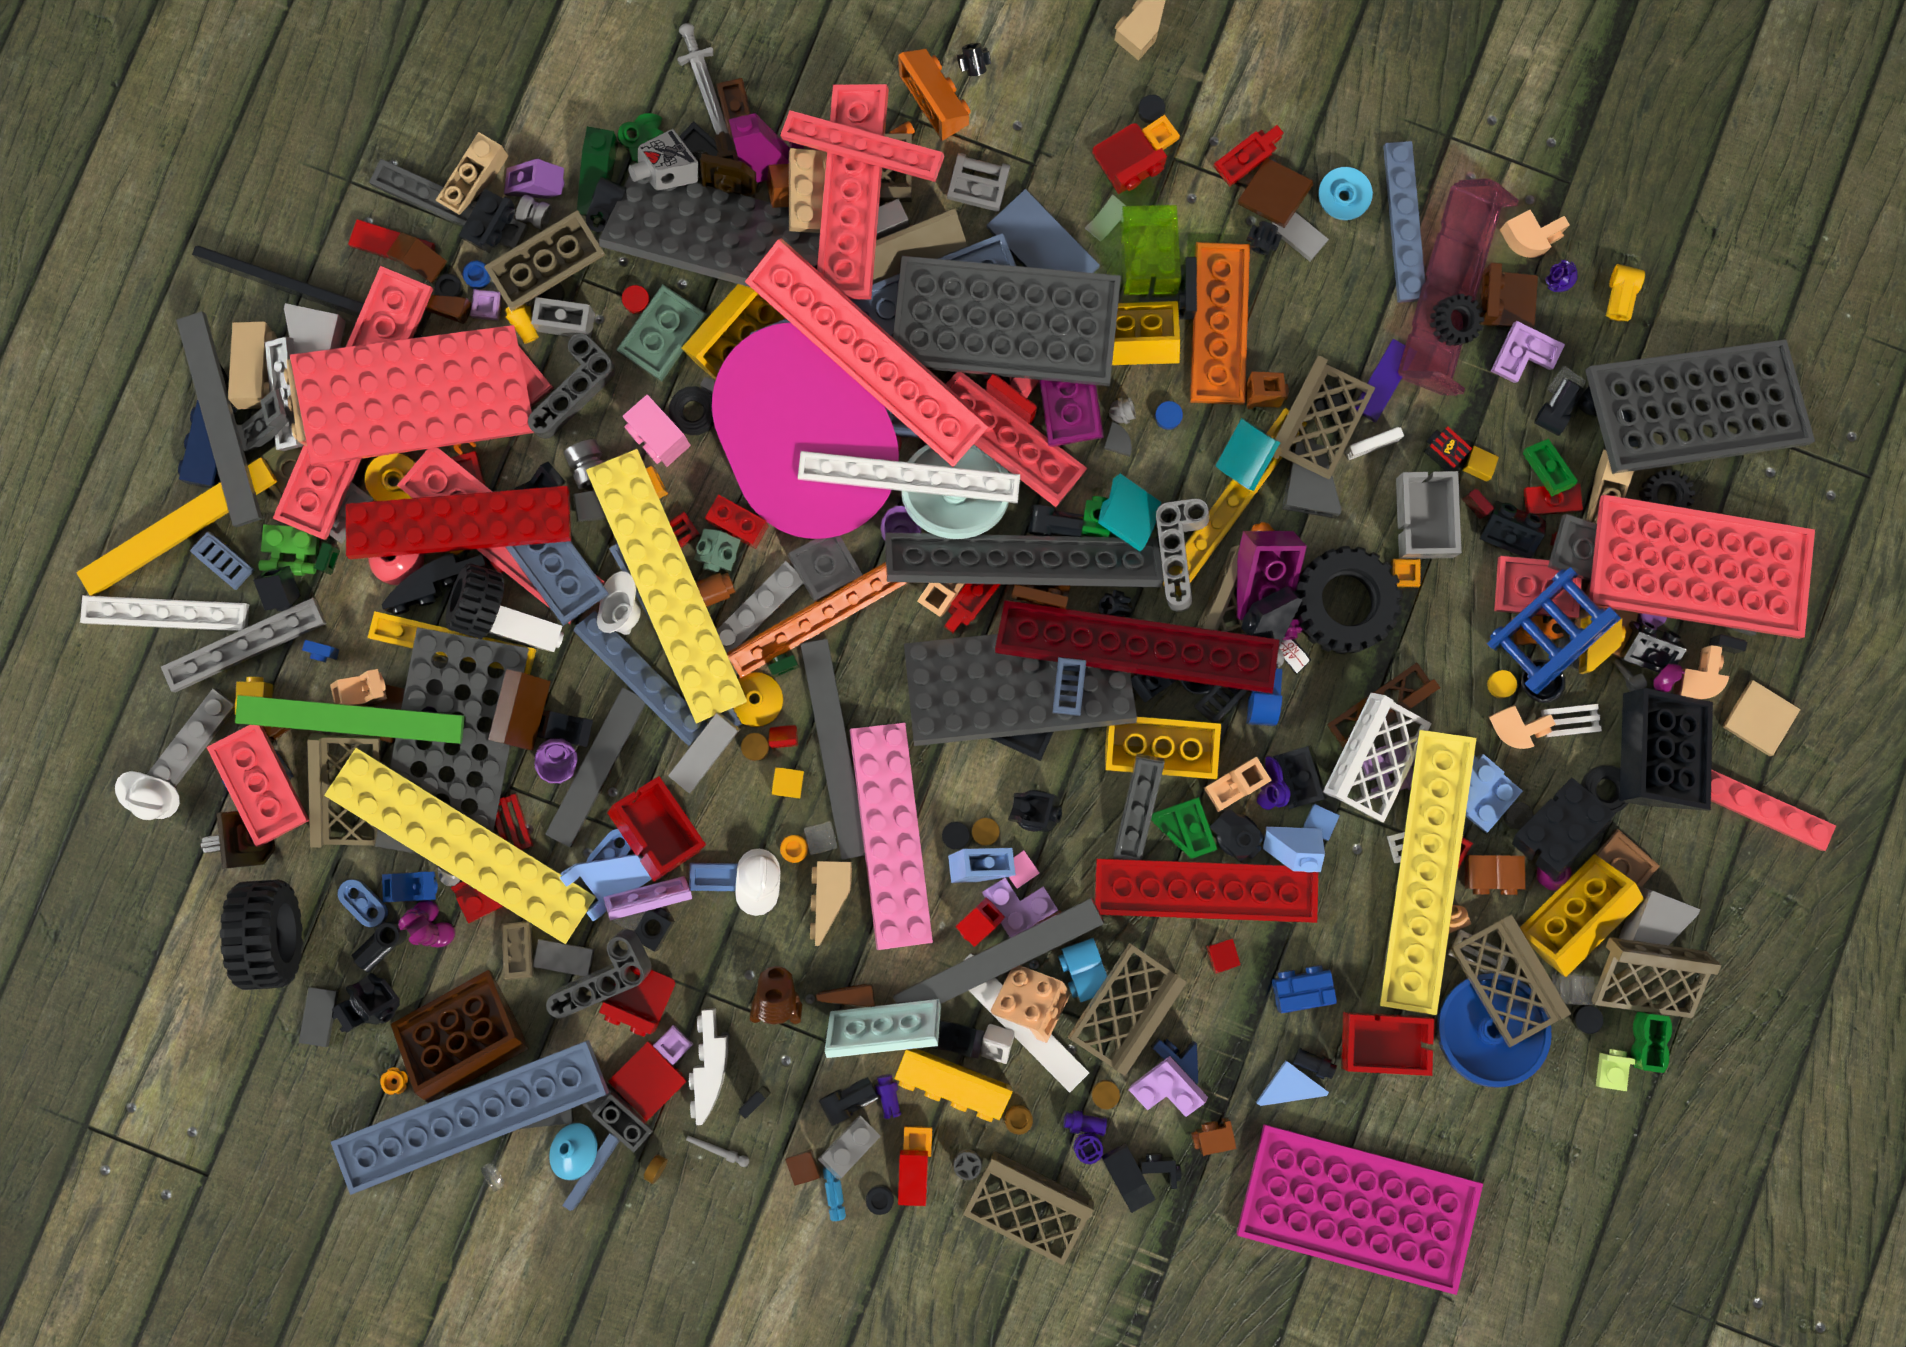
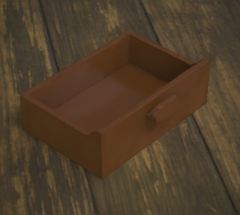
(519, 710)

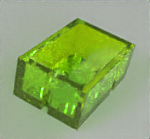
(1150, 249)

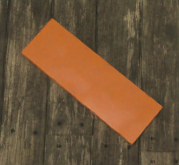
(1220, 324)

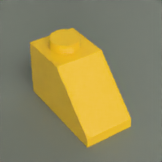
(1602, 647)

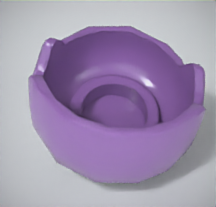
(898, 521)
(555, 760)

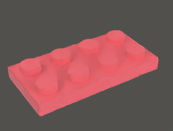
(258, 784)

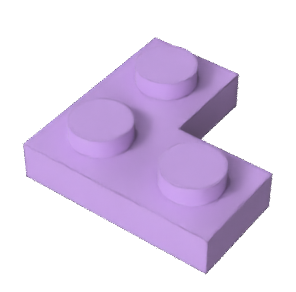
(1524, 345)
(1019, 913)
(1169, 1081)

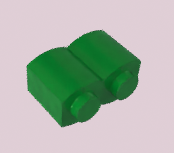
(1650, 1047)

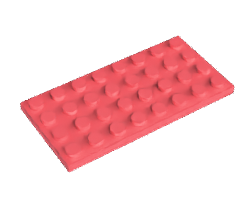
(411, 394)
(1702, 566)

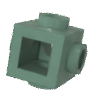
(716, 550)

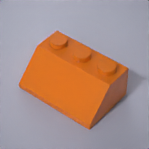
(933, 92)

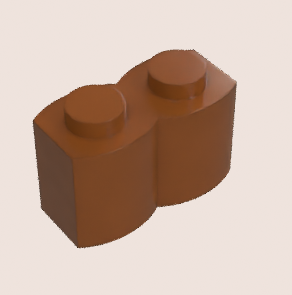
(1494, 872)

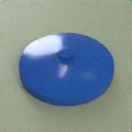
(1474, 1042)

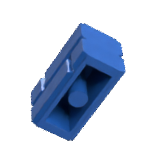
(1304, 989)

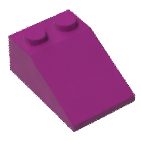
(1266, 565)

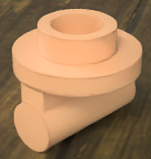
(1459, 918)

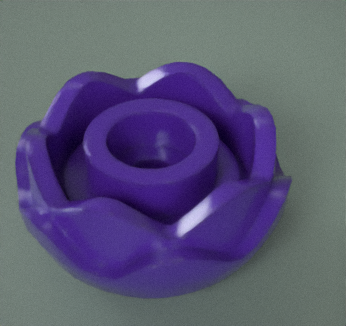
(1562, 276)

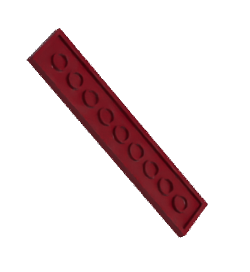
(1138, 646)

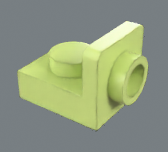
(1614, 1070)

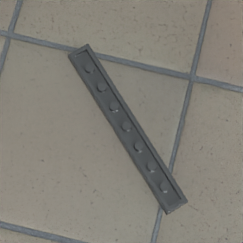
(219, 419)
(834, 747)
(1005, 955)

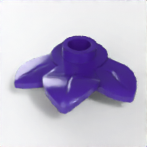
(1276, 791)

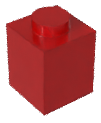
(980, 922)

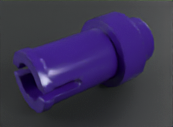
(887, 1090)
(1078, 1122)

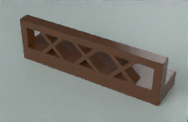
(1407, 702)

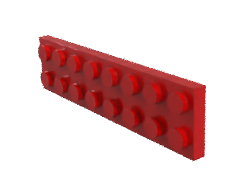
(458, 522)
(1205, 890)

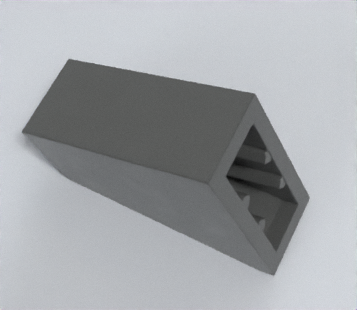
(1308, 491)

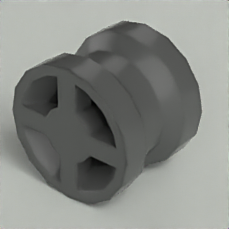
(968, 1169)

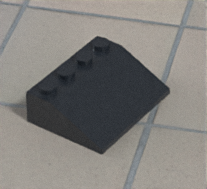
(1666, 750)

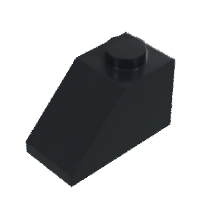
(1272, 614)

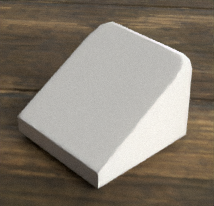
(997, 1043)

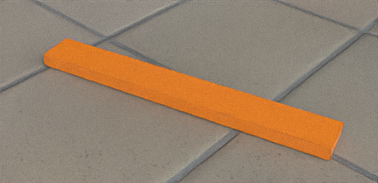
(812, 620)

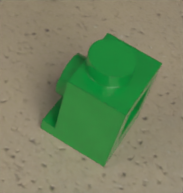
(1090, 525)

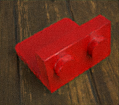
(1129, 158)
(641, 1005)

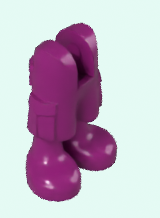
(422, 931)

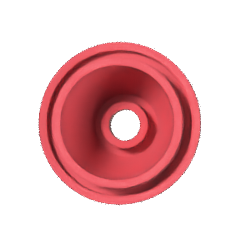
(396, 570)

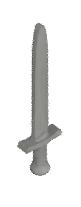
(702, 76)

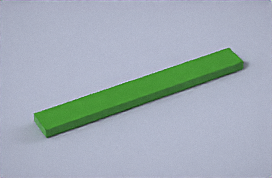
(349, 719)

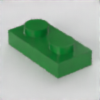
(1550, 467)

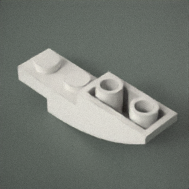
(708, 1078)

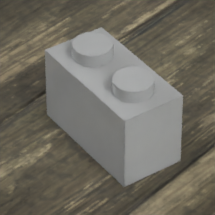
(562, 317)
(849, 1147)

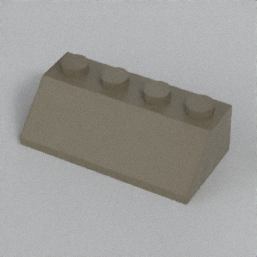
(925, 240)
(544, 260)

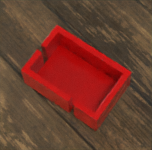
(656, 828)
(1387, 1043)

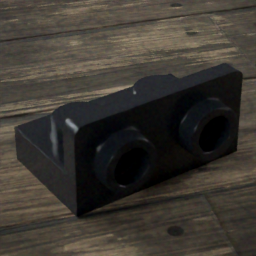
(487, 221)
(1513, 529)
(1652, 647)

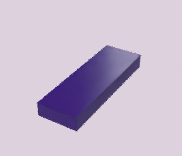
(1384, 379)

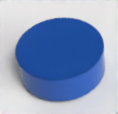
(476, 275)
(1168, 415)

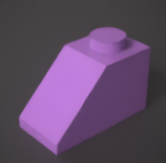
(534, 179)

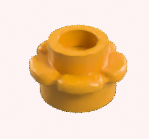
(386, 1081)

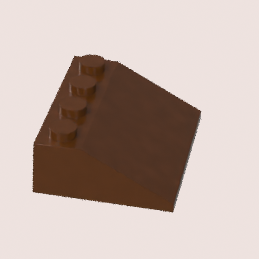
(458, 1037)

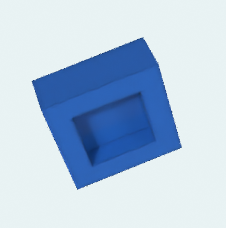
(319, 651)

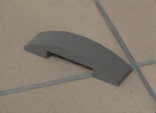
(264, 423)

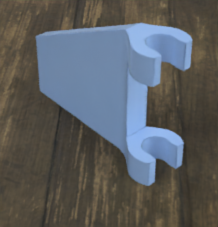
(607, 878)

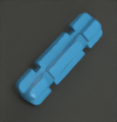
(834, 1196)

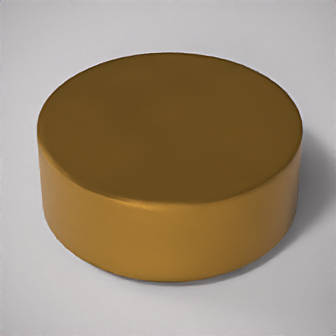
(755, 746)
(985, 831)
(1105, 1094)
(1018, 1119)
(655, 1169)

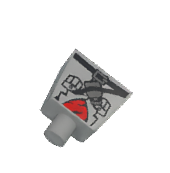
(665, 162)

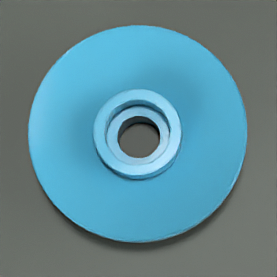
(1353, 184)
(573, 1151)

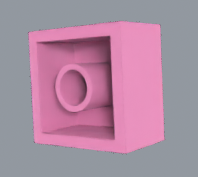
(652, 426)

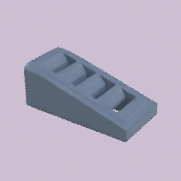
(206, 543)
(1069, 665)

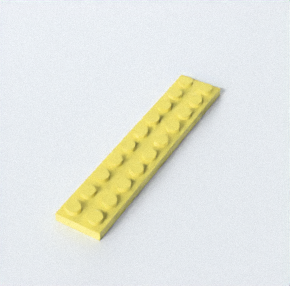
(666, 586)
(459, 845)
(1428, 872)

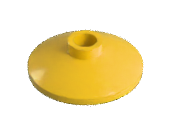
(381, 471)
(769, 704)

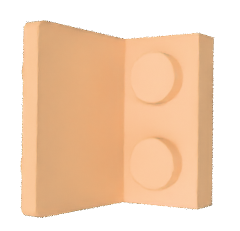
(1031, 1001)

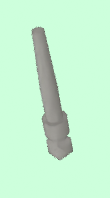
(730, 1156)

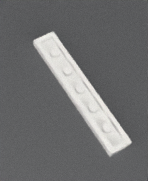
(164, 613)
(1050, 1054)

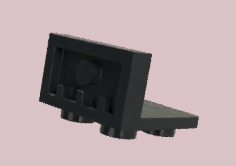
(1187, 291)

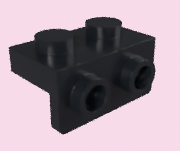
(1301, 776)

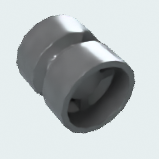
(582, 457)

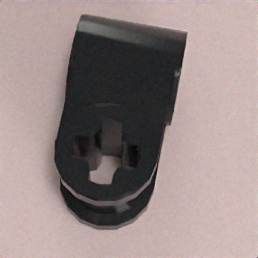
(604, 201)

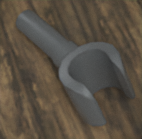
(1632, 682)

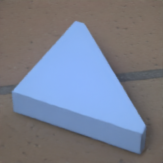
(1290, 1085)

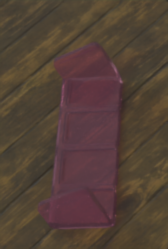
(1452, 270)

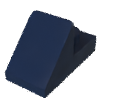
(1186, 1060)

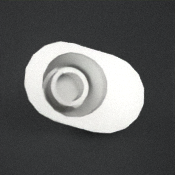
(619, 609)
(147, 795)
(757, 882)

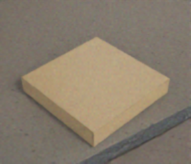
(1761, 718)

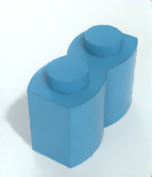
(1084, 968)

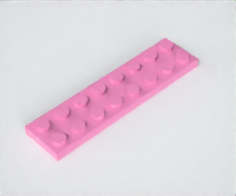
(891, 836)

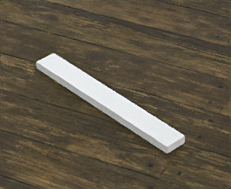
(909, 477)

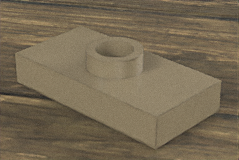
(517, 950)

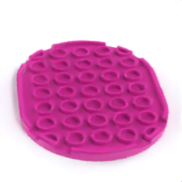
(788, 398)

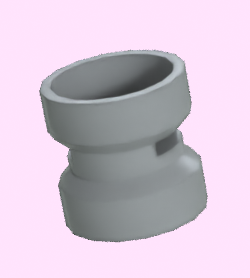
(533, 212)

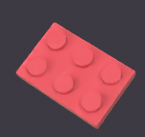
(1523, 580)

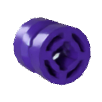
(1084, 1145)

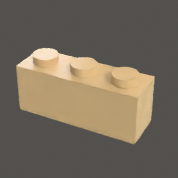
(249, 364)

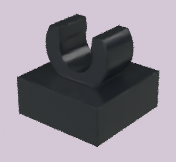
(347, 1016)

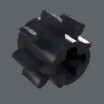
(974, 59)
(1264, 238)
(1116, 604)

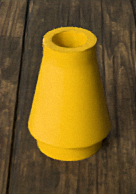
(521, 319)

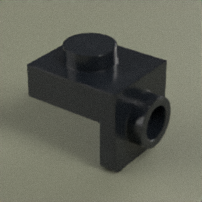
(1158, 1164)

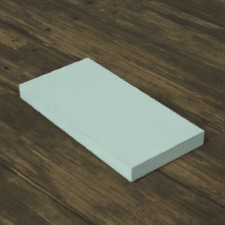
(883, 1028)

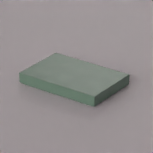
(661, 332)

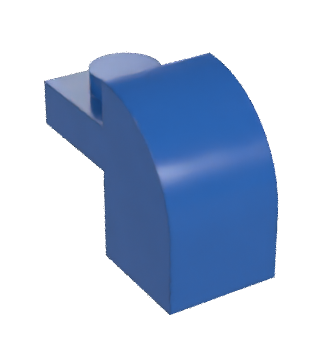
(1265, 707)
(409, 886)

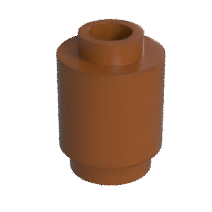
(715, 588)

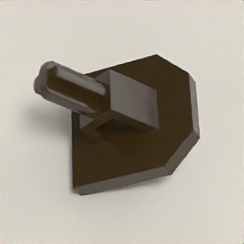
(726, 170)
(236, 843)

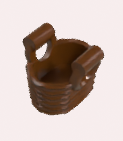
(776, 998)

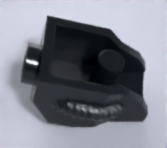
(1036, 810)
(1237, 835)
(373, 999)

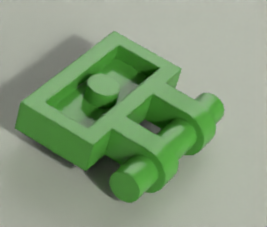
(290, 541)

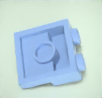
(1489, 793)

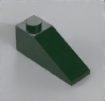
(596, 161)

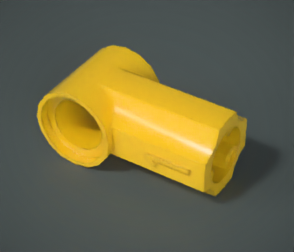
(1625, 285)

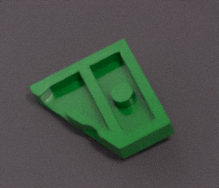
(1186, 827)

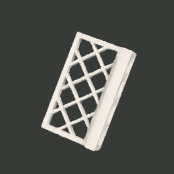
(1356, 752)

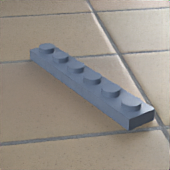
(1404, 220)
(641, 678)

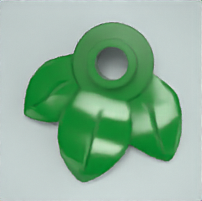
(644, 127)

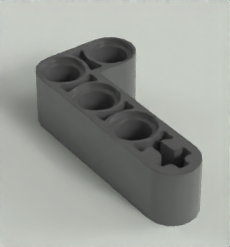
(567, 390)
(597, 981)

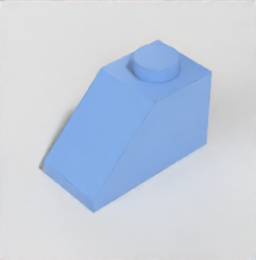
(1296, 847)
(981, 864)

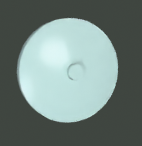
(951, 515)

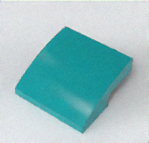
(1247, 454)
(1129, 512)

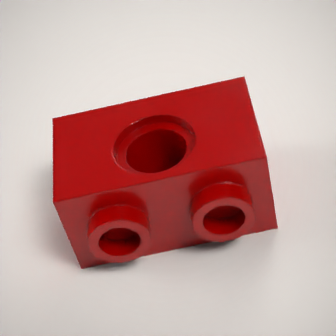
(737, 521)

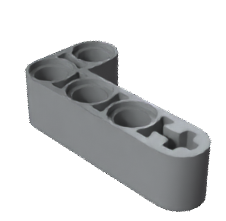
(1178, 556)

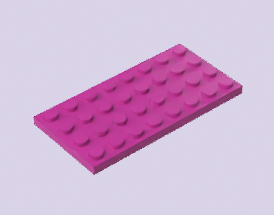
(1359, 1209)

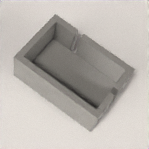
(1428, 515)

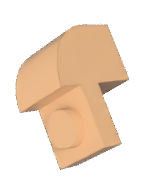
(1528, 238)
(939, 596)
(1705, 681)
(359, 690)
(1514, 732)
(1237, 784)

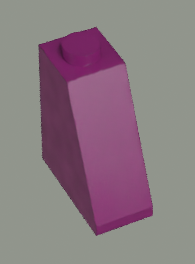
(758, 144)

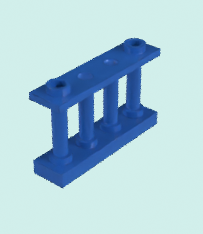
(1559, 657)

